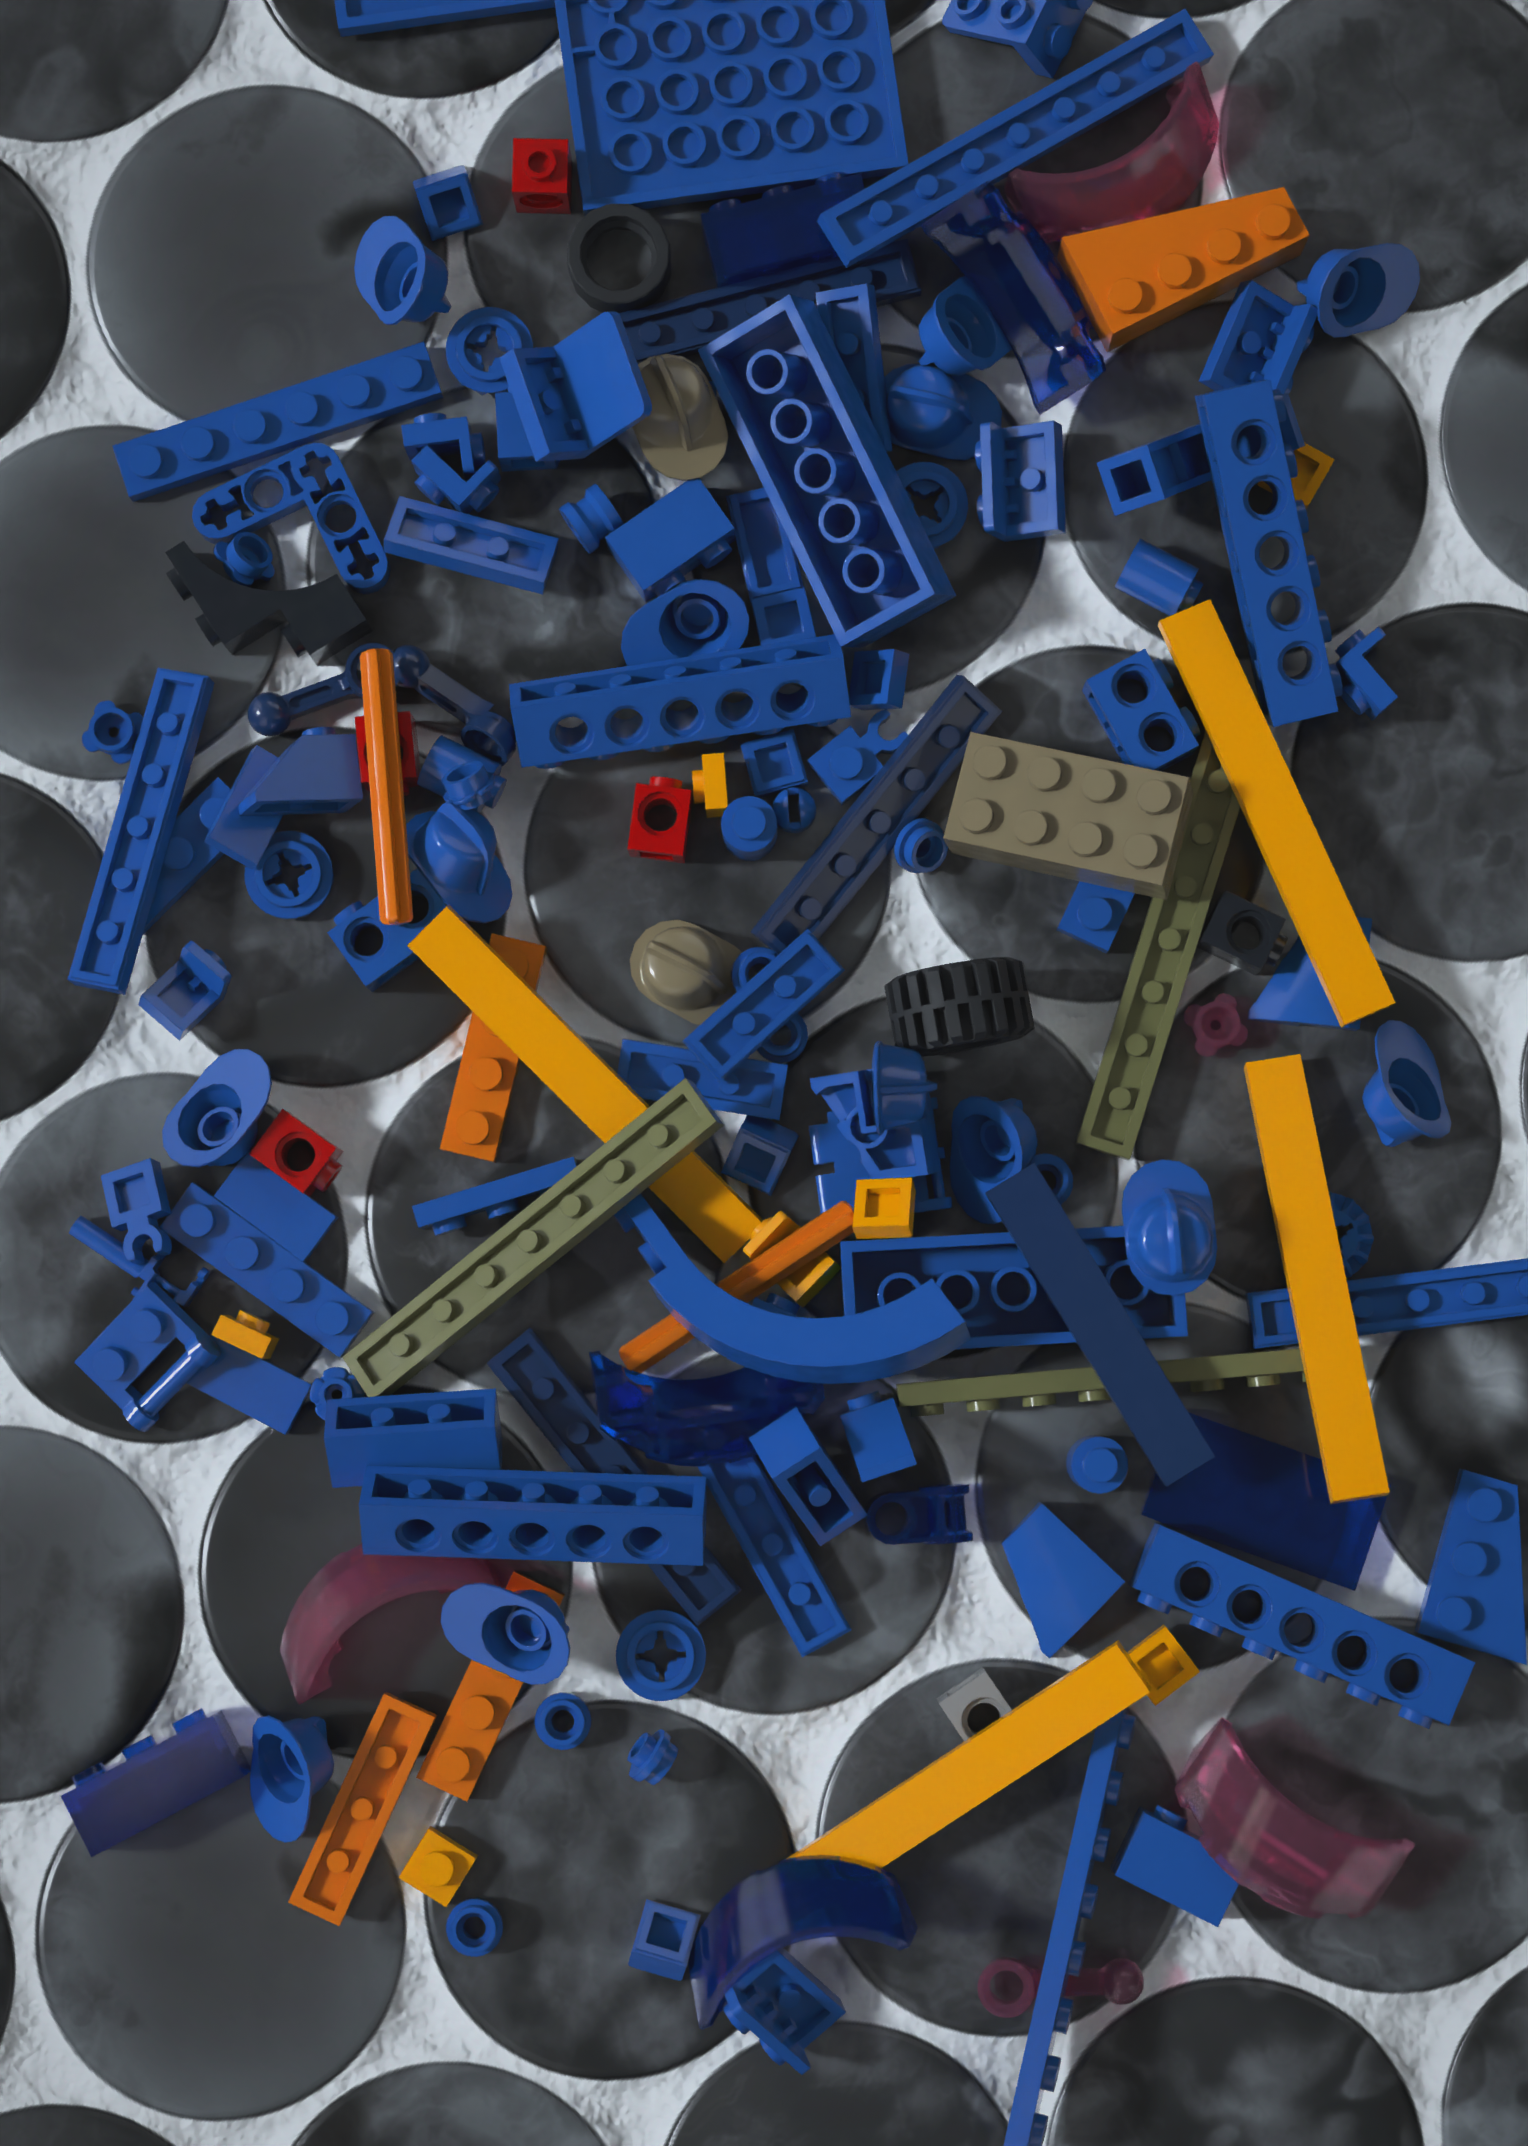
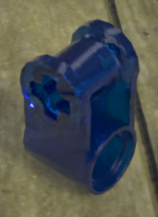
(924, 1515)

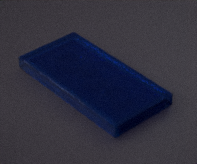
(1268, 1506)

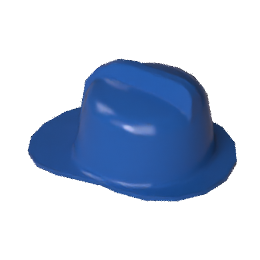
(400, 273)
(1361, 287)
(961, 331)
(938, 410)
(686, 622)
(460, 862)
(898, 1086)
(1406, 1089)
(220, 1112)
(987, 1148)
(1169, 1227)
(508, 1631)
(286, 1771)

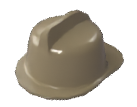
(686, 426)
(684, 969)

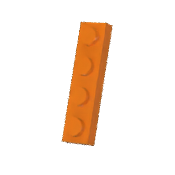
(488, 1068)
(475, 1717)
(362, 1808)

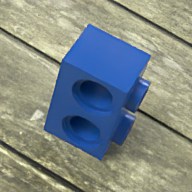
(1127, 721)
(394, 954)

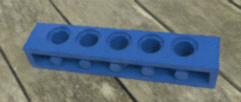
(1221, 420)
(654, 686)
(533, 1515)
(1439, 1672)

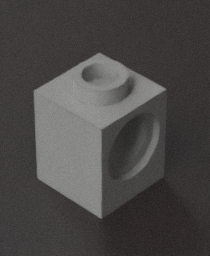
(965, 1695)

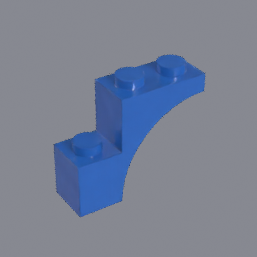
(1176, 463)

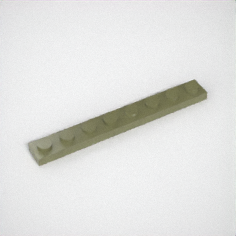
(1160, 966)
(533, 1240)
(1041, 1386)

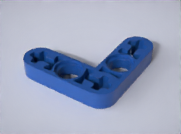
(297, 494)

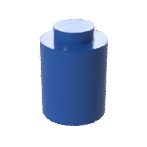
(1159, 579)
(449, 754)
(749, 828)
(1097, 1464)

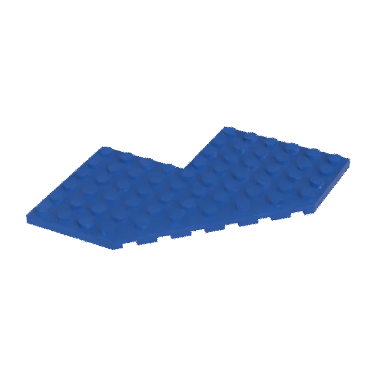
(704, 92)

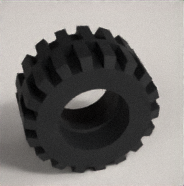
(960, 1006)

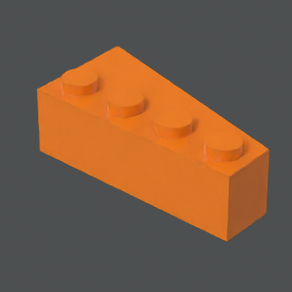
(1176, 261)

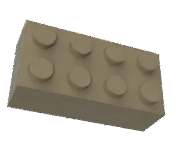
(1069, 815)

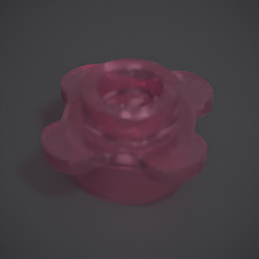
(1222, 1010)

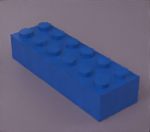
(826, 472)
(996, 1286)

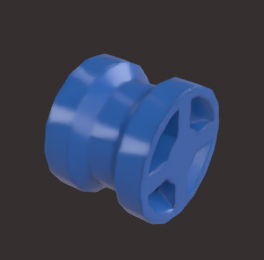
(591, 518)

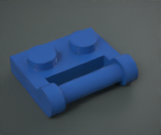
(135, 1343)

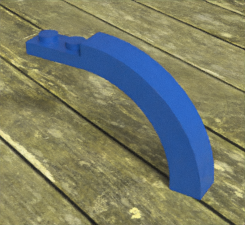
(799, 1349)

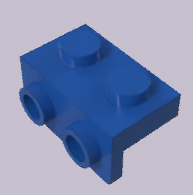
(1259, 340)
(1021, 480)
(782, 2007)

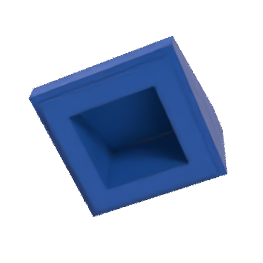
(447, 202)
(760, 1153)
(664, 1940)

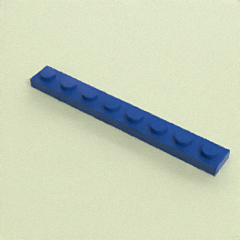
(1014, 137)
(1064, 1952)

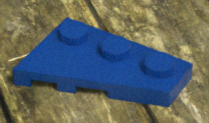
(1477, 1571)

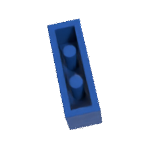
(412, 1431)

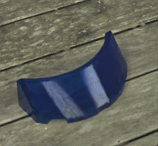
(1023, 291)
(694, 1418)
(788, 1905)

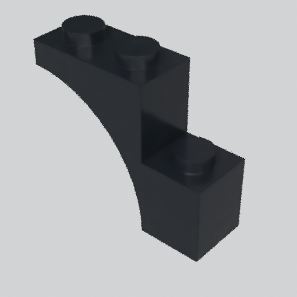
(319, 616)

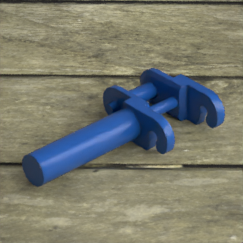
(112, 1250)

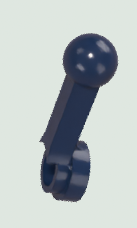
(272, 713)
(483, 730)

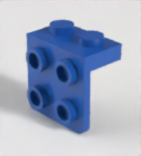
(1035, 28)
(578, 390)

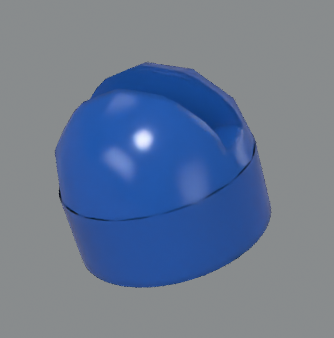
(806, 809)

